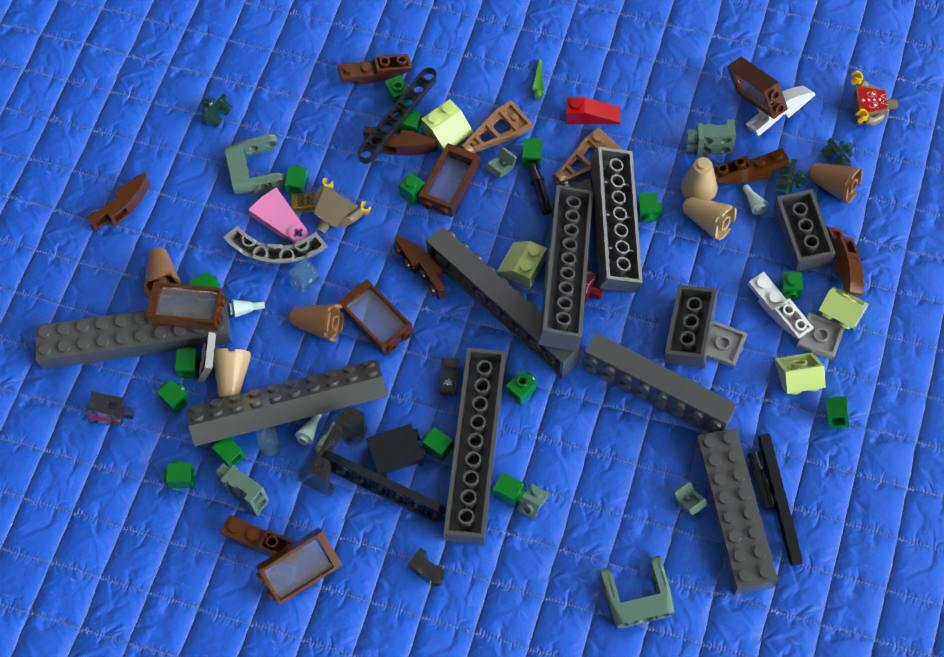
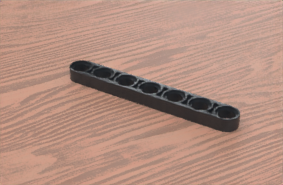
(396, 123)
(390, 487)
(780, 500)

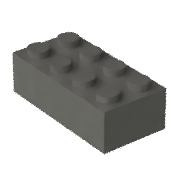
(804, 230)
(691, 326)

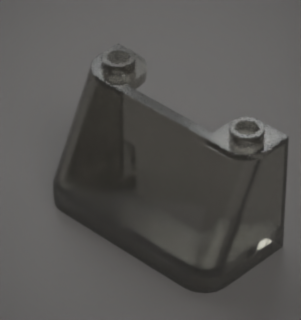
(343, 425)

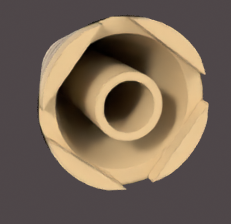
(700, 180)
(710, 215)
(230, 370)

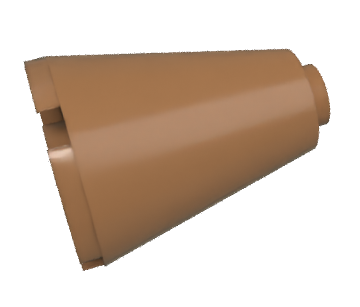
(837, 179)
(159, 269)
(319, 320)

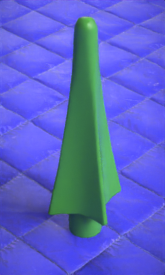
(538, 85)

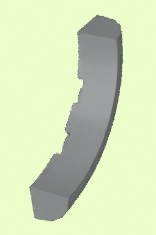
(275, 252)

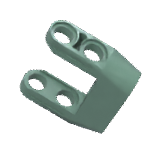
(238, 166)
(641, 609)

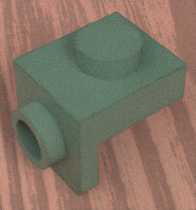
(502, 164)
(689, 499)
(532, 501)

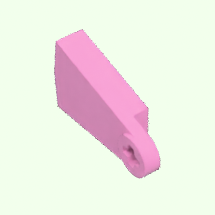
(278, 216)

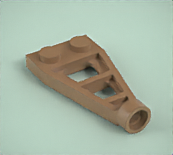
(513, 118)
(595, 139)

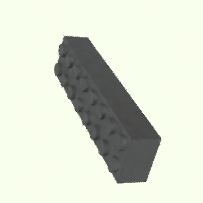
(616, 220)
(658, 385)
(736, 511)

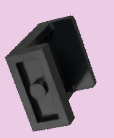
(396, 449)

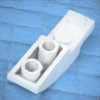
(794, 98)
(779, 307)

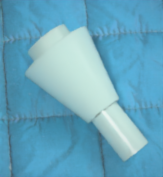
(757, 203)
(241, 307)
(307, 432)

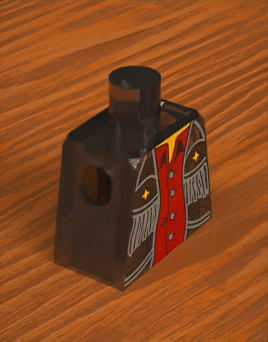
(108, 409)

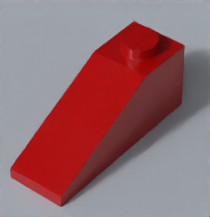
(589, 111)

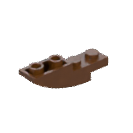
(374, 71)
(406, 143)
(745, 170)
(126, 201)
(420, 261)
(848, 262)
(253, 537)

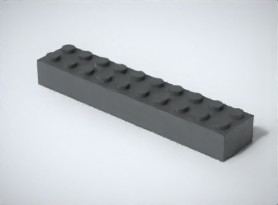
(566, 268)
(496, 297)
(116, 338)
(286, 402)
(475, 447)

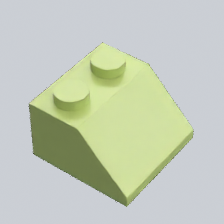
(447, 125)
(523, 262)
(843, 307)
(801, 373)

